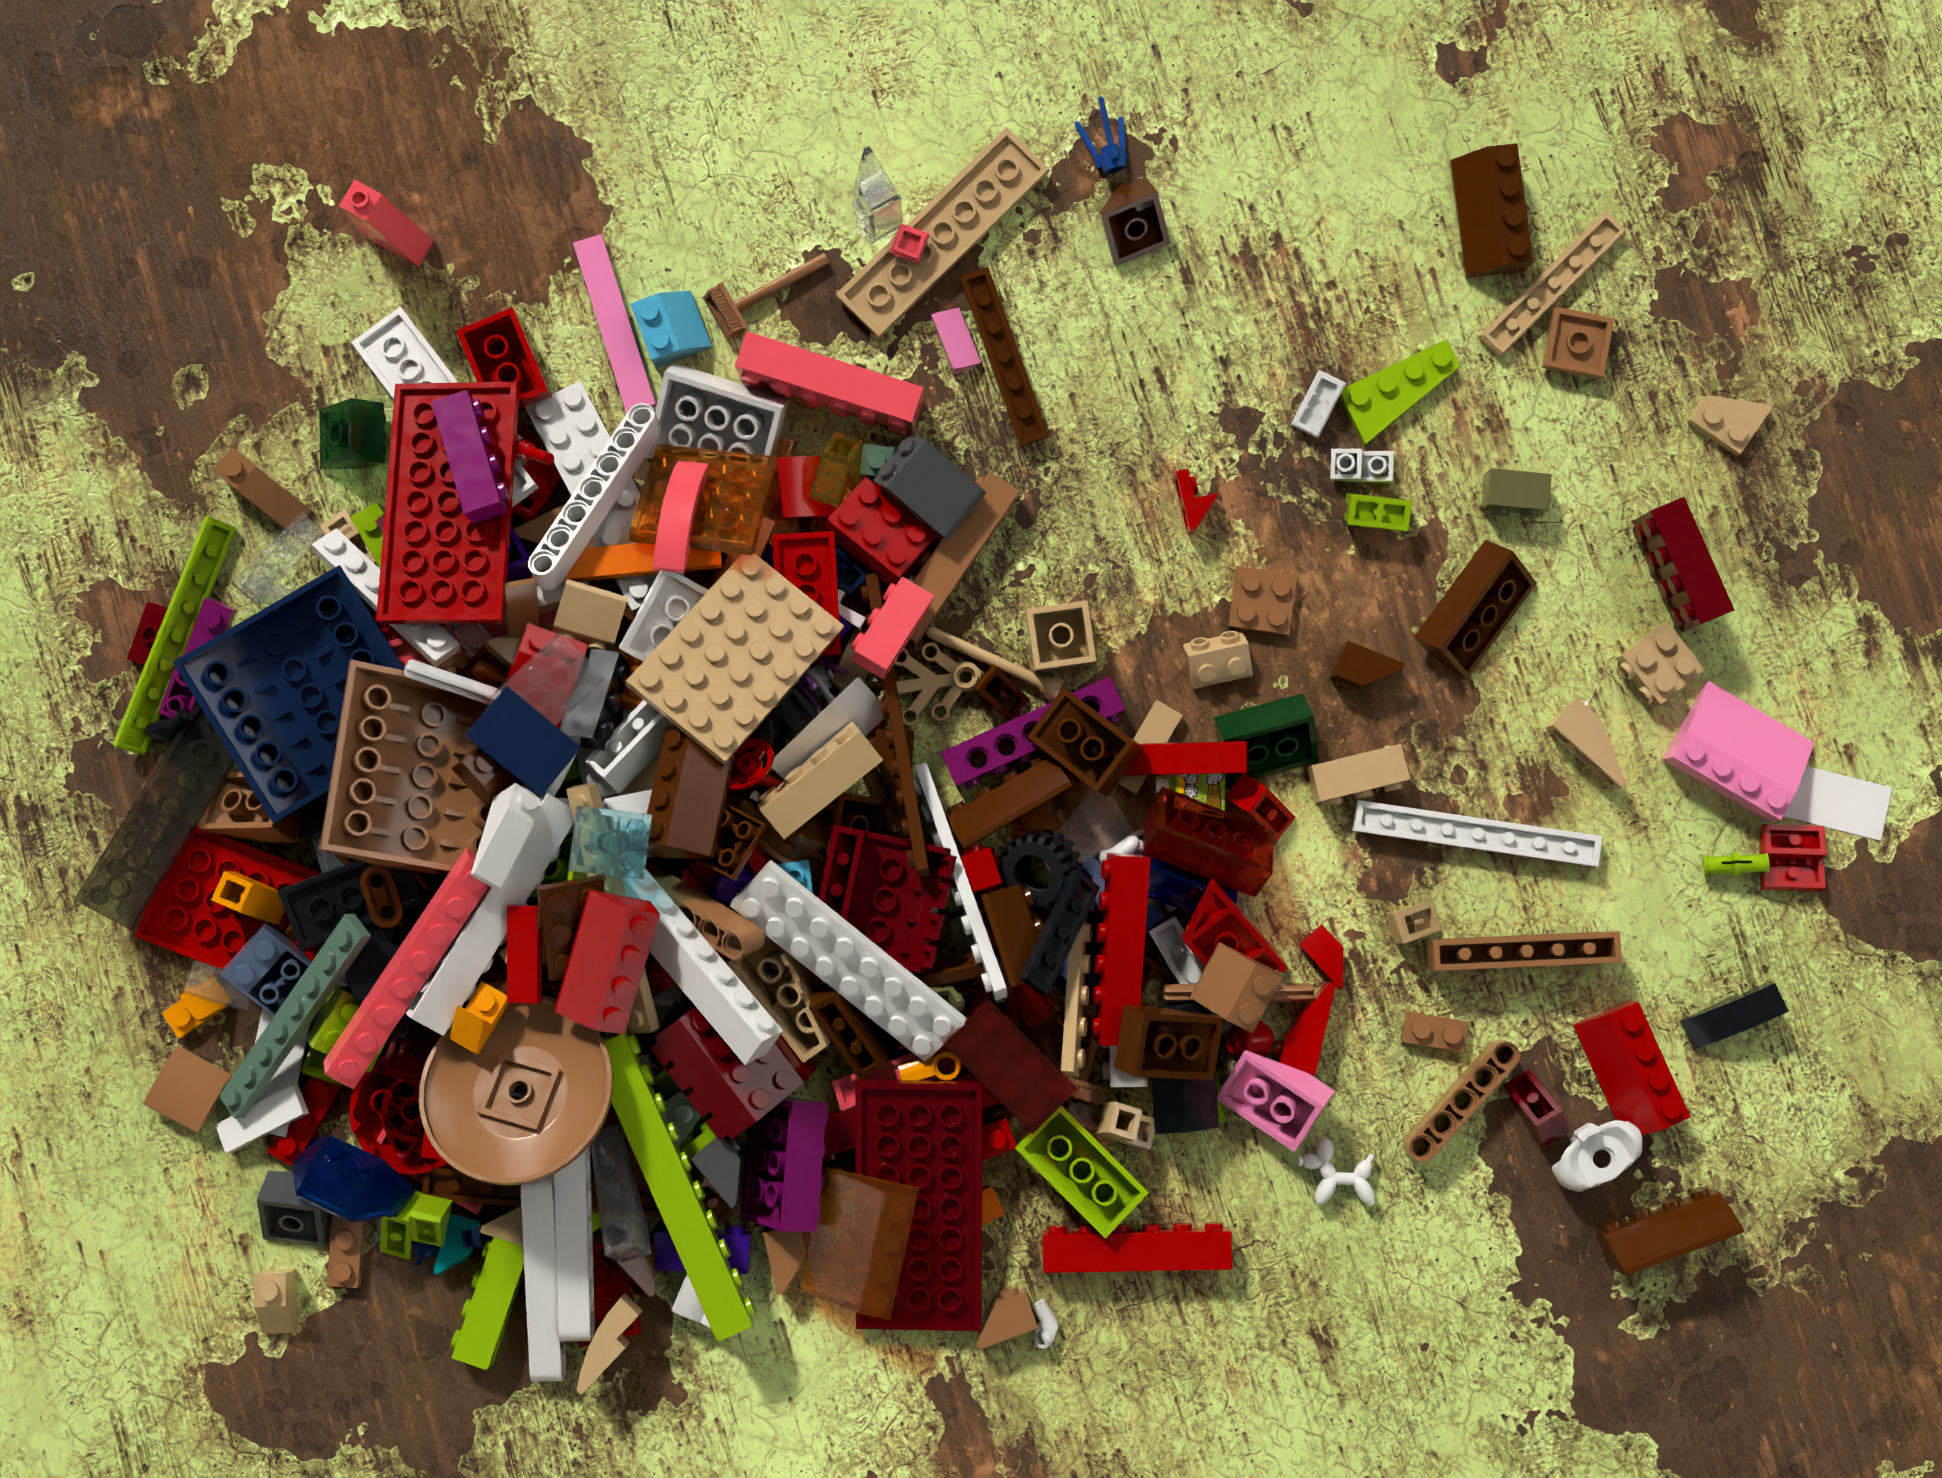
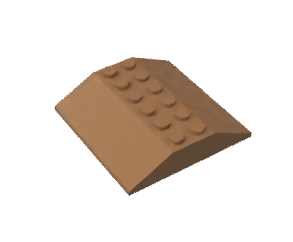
(393, 776)

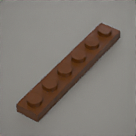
(1004, 357)

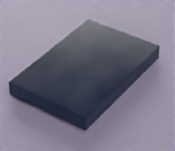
(522, 741)

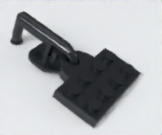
(323, 900)

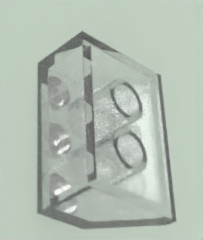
(876, 200)

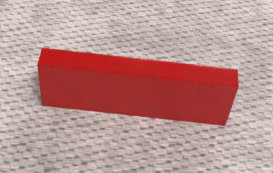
(524, 954)

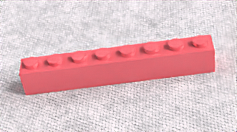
(405, 973)

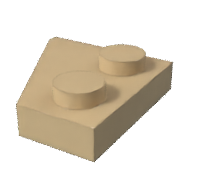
(1729, 421)

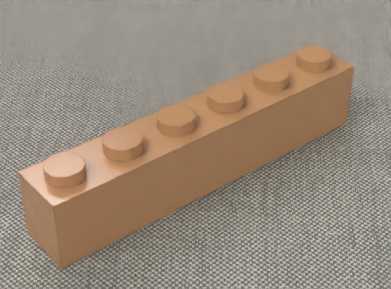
(954, 557)
(1523, 950)

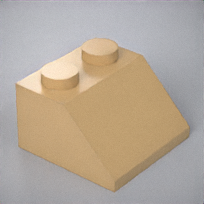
(590, 615)

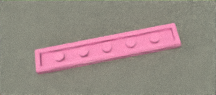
(614, 322)

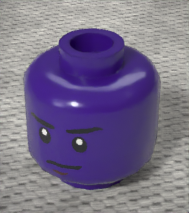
(726, 889)

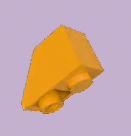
(249, 897)

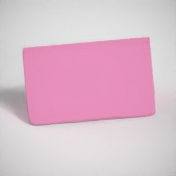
(955, 340)

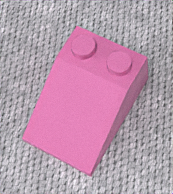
(1275, 1097)

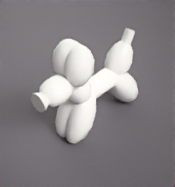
(1327, 1186)

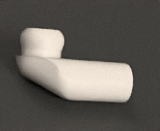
(1128, 845)
(1047, 1324)

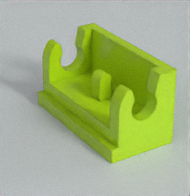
(1378, 512)

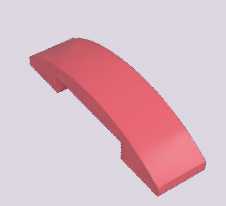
(678, 515)

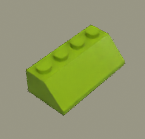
(1082, 1171)

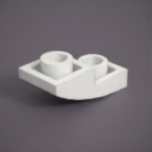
(1362, 466)

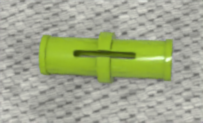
(1735, 864)

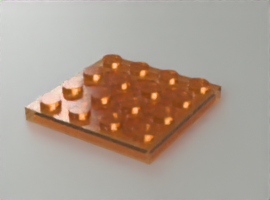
(727, 510)

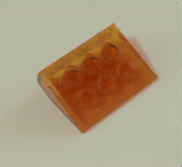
(859, 1242)

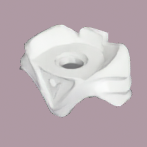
(1576, 1168)

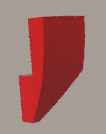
(1326, 954)

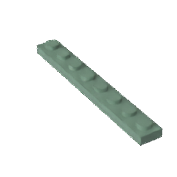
(294, 1015)

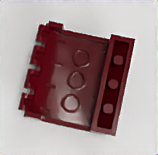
(885, 900)
(720, 1080)

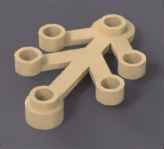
(929, 683)

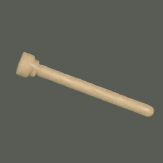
(1048, 685)

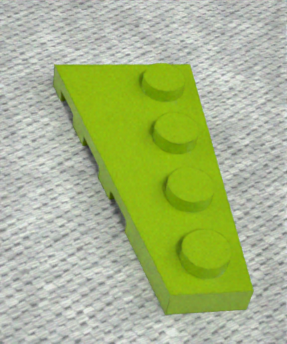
(1389, 393)

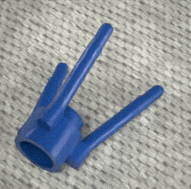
(1112, 157)

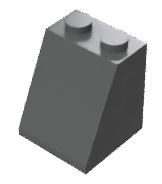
(929, 486)

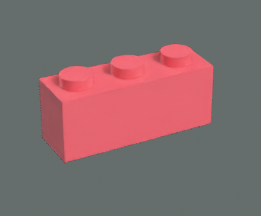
(891, 627)

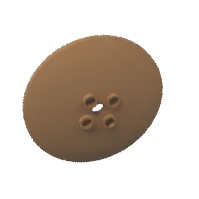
(511, 1141)

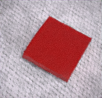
(795, 484)
(1794, 857)

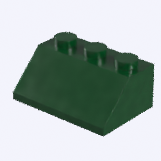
(1277, 734)

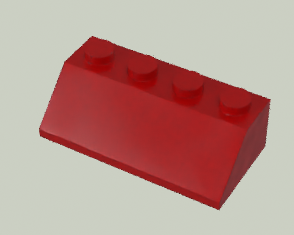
(607, 961)
(1631, 1068)

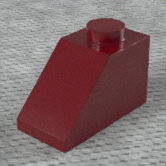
(1537, 1108)

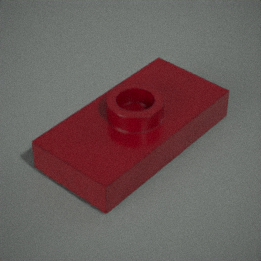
(146, 632)

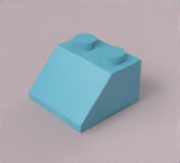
(670, 326)

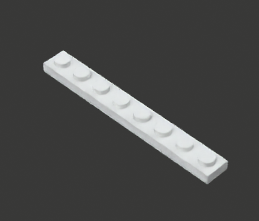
(1477, 833)
(962, 893)

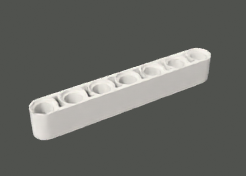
(594, 509)
(574, 1250)
(545, 1350)

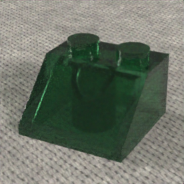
(352, 434)

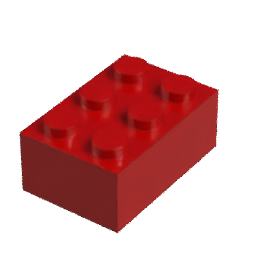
(503, 353)
(879, 532)

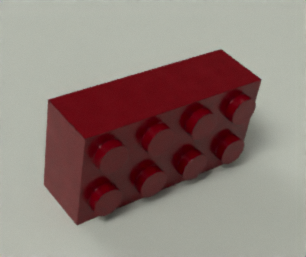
(1682, 565)

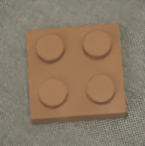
(1577, 342)
(1262, 601)

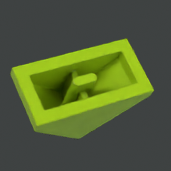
(430, 1219)

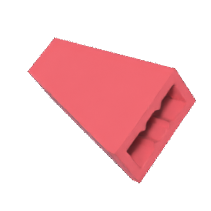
(385, 223)

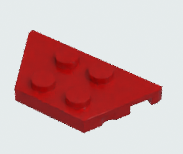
(1222, 921)

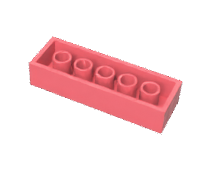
(830, 384)

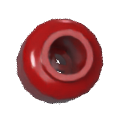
(1258, 1042)

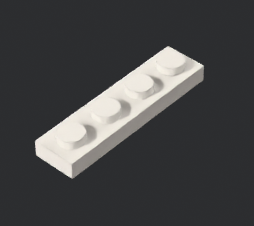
(1178, 956)

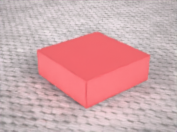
(909, 243)

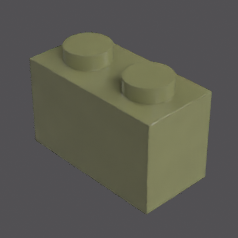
(1516, 493)

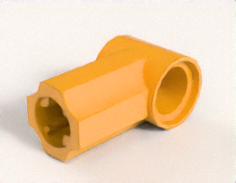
(929, 1069)

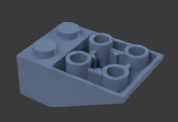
(267, 968)

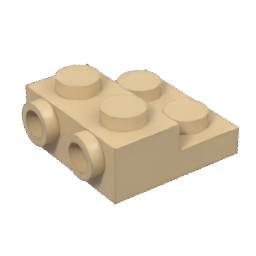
(1659, 664)

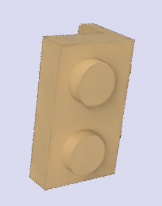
(1218, 659)

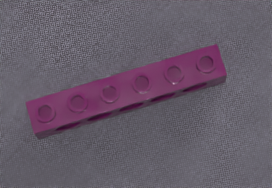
(957, 757)

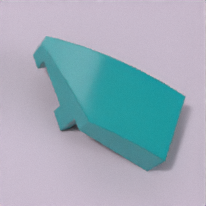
(453, 1250)

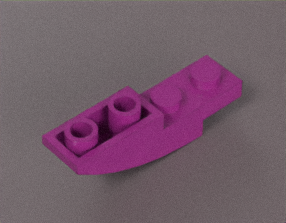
(211, 621)

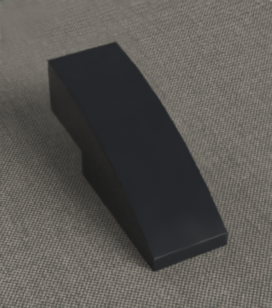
(1734, 1015)

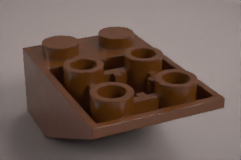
(735, 843)

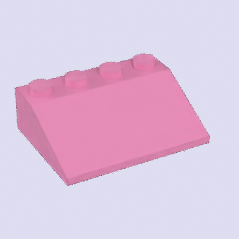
(1740, 753)

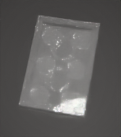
(555, 679)

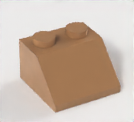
(1236, 987)

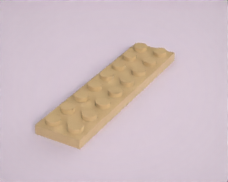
(954, 224)

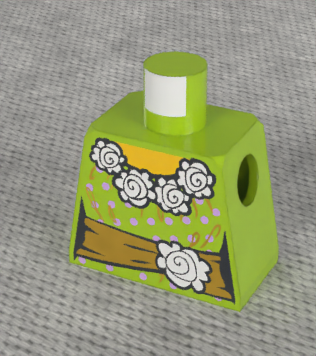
(1202, 787)

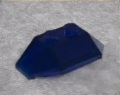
(349, 1181)

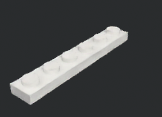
(364, 575)

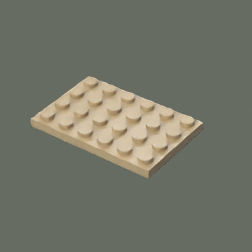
(734, 656)

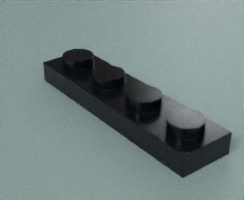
(1059, 932)

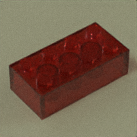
(1208, 842)
(1010, 1065)

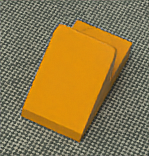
(190, 1013)
(476, 1022)

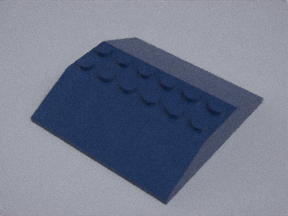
(281, 684)

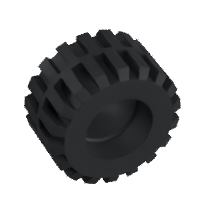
(1054, 851)

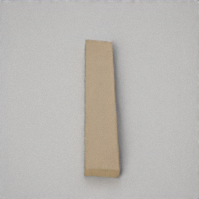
(1552, 284)

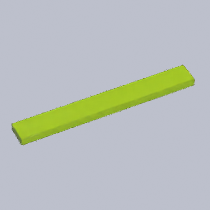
(174, 633)

